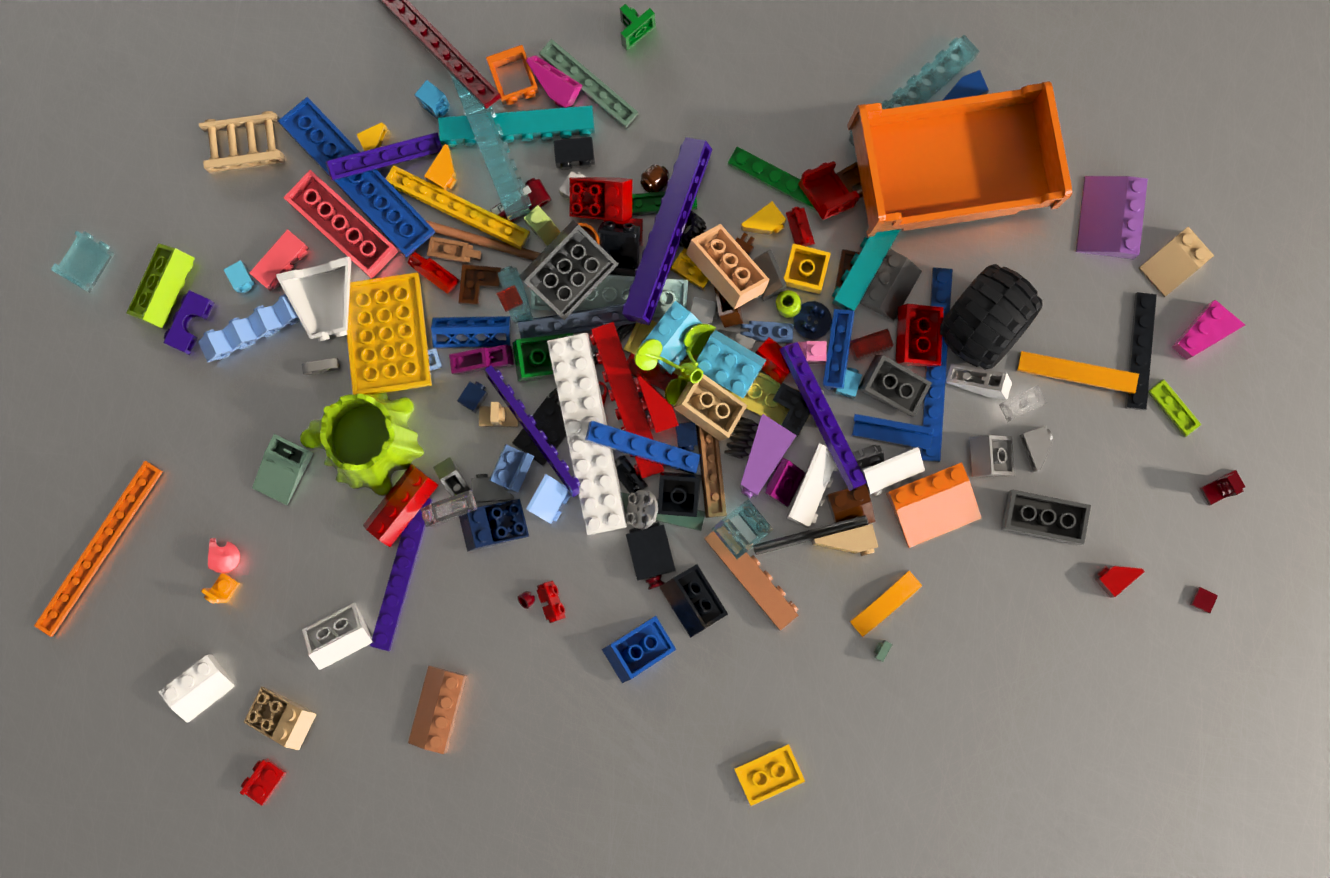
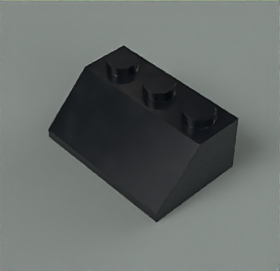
(693, 600)

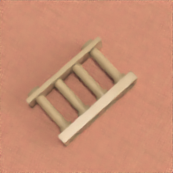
(253, 157)

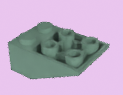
(281, 469)

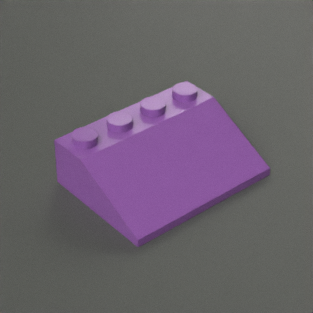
(1112, 216)

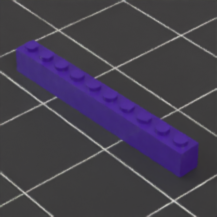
(667, 231)

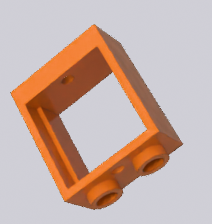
(506, 57)

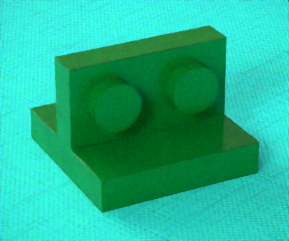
(635, 26)

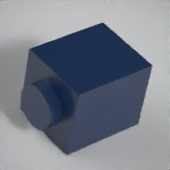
(473, 396)
(686, 436)

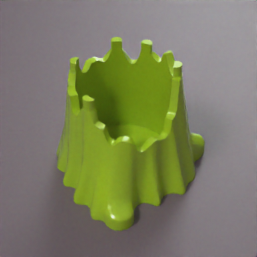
(365, 439)

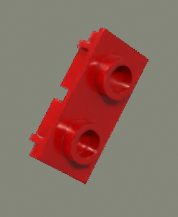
(800, 227)
(548, 593)

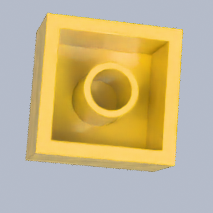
(806, 268)

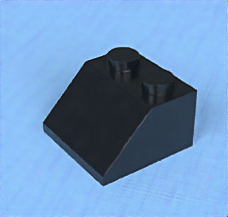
(679, 494)

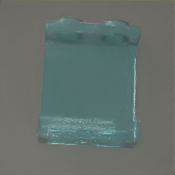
(84, 261)

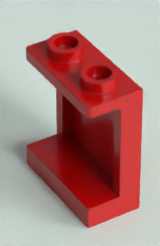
(827, 191)

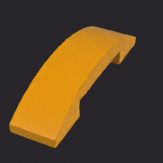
(886, 604)

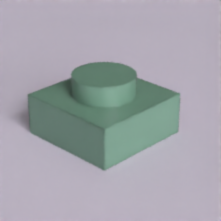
(882, 650)

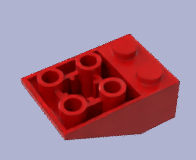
(601, 198)
(660, 411)

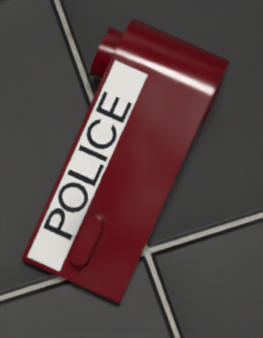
(536, 194)

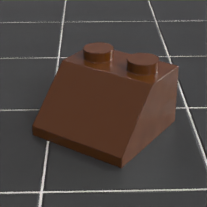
(851, 504)

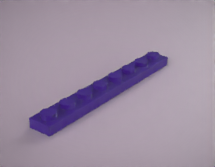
(823, 416)
(538, 437)
(399, 582)

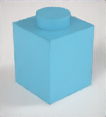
(239, 277)
(851, 383)

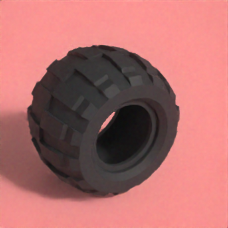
(990, 316)

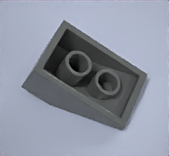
(894, 385)

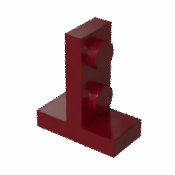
(1223, 487)

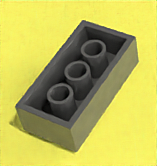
(1046, 517)

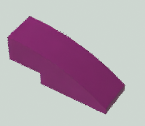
(481, 358)

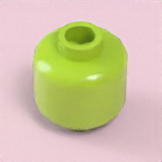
(792, 301)

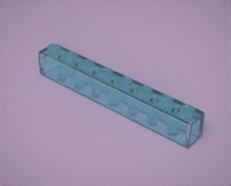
(494, 154)

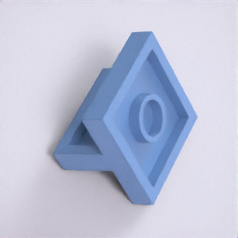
(511, 468)

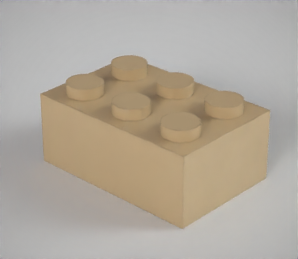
(710, 407)

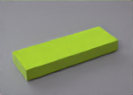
(1174, 408)

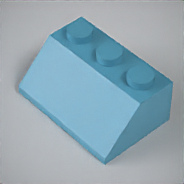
(671, 334)

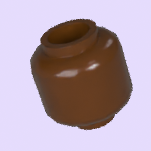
(654, 178)

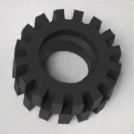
(697, 227)

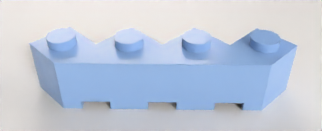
(244, 332)

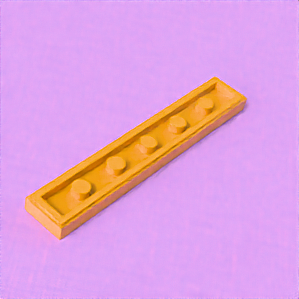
(1078, 372)

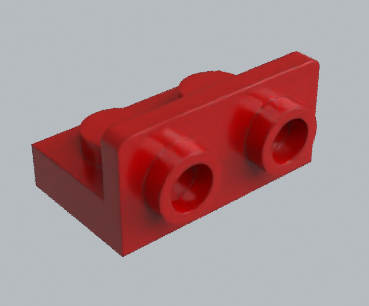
(263, 781)

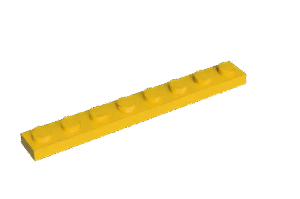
(458, 207)

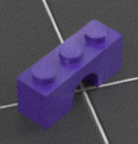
(192, 306)

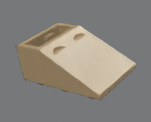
(279, 718)

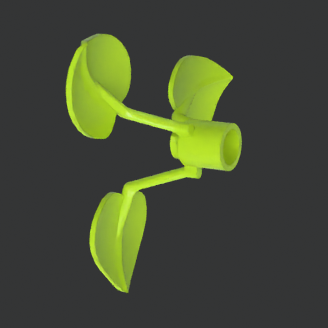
(695, 340)

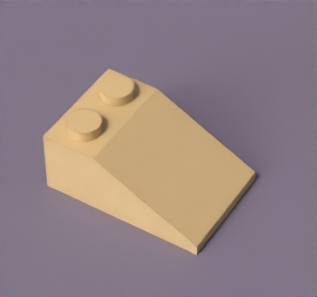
(1176, 261)

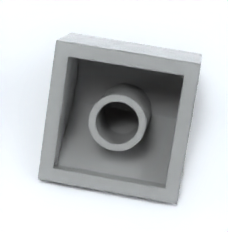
(992, 456)

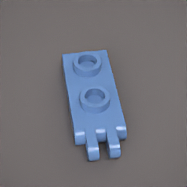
(762, 330)

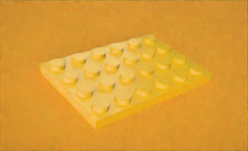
(387, 335)

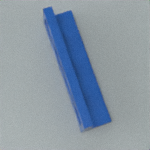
(470, 327)
(838, 349)
(892, 432)

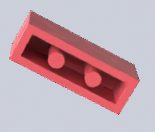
(279, 260)

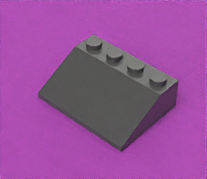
(568, 270)

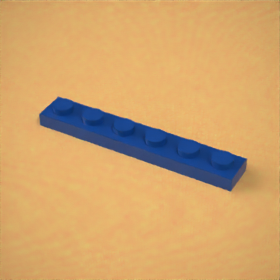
(642, 447)

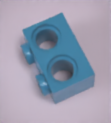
(432, 100)

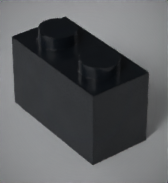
(574, 153)

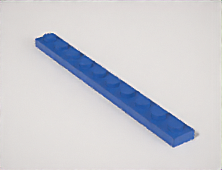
(934, 400)

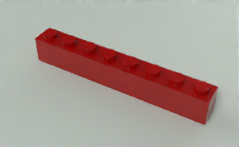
(623, 391)

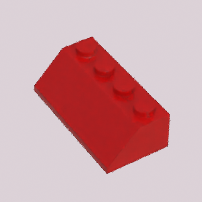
(400, 505)

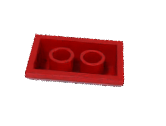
(919, 335)

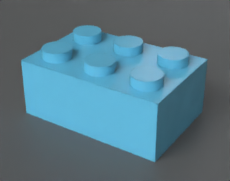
(729, 364)

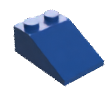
(638, 649)

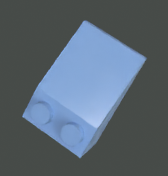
(549, 499)

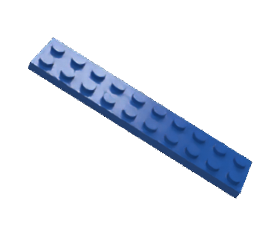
(368, 189)

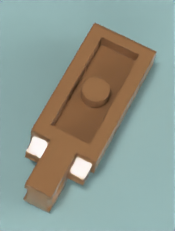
(452, 250)

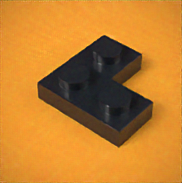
(797, 407)

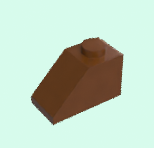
(727, 314)

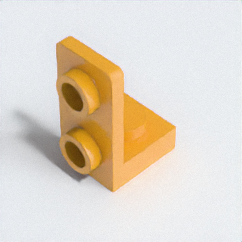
(221, 590)

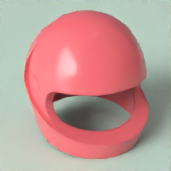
(222, 558)

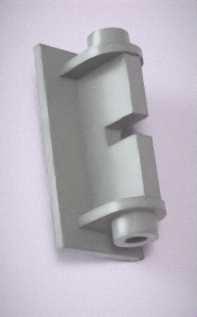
(872, 456)

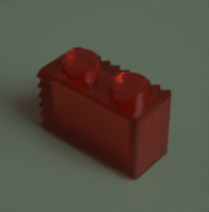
(871, 344)

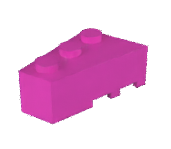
(1207, 329)

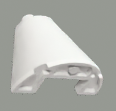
(320, 297)

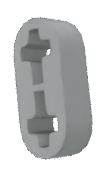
(320, 366)

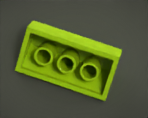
(160, 285)

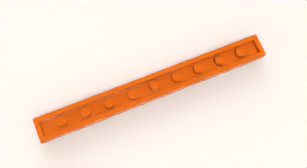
(98, 548)

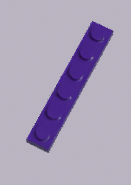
(384, 156)

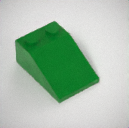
(533, 357)

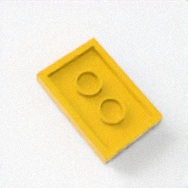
(769, 774)

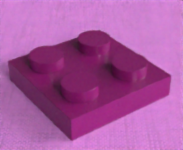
(785, 482)

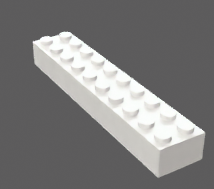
(580, 404)

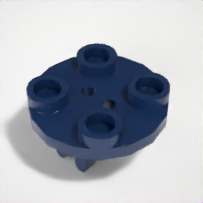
(817, 312)

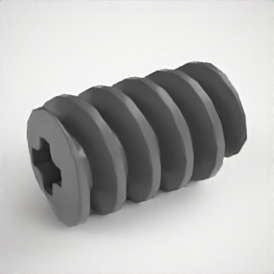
(741, 437)

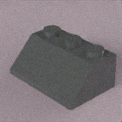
(891, 285)

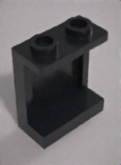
(622, 244)
(650, 551)

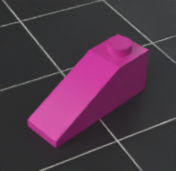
(556, 84)

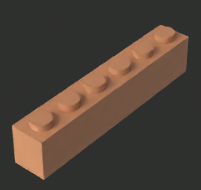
(756, 583)

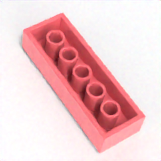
(341, 224)

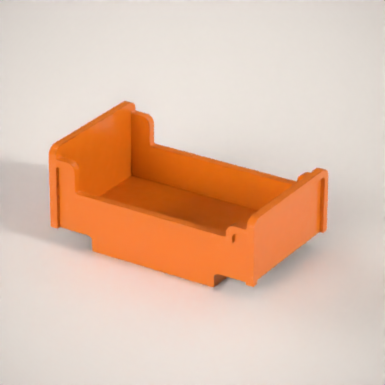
(960, 159)

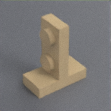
(496, 416)

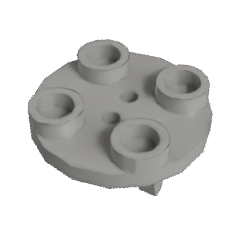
(642, 509)

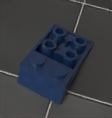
(494, 525)

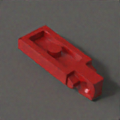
(433, 272)

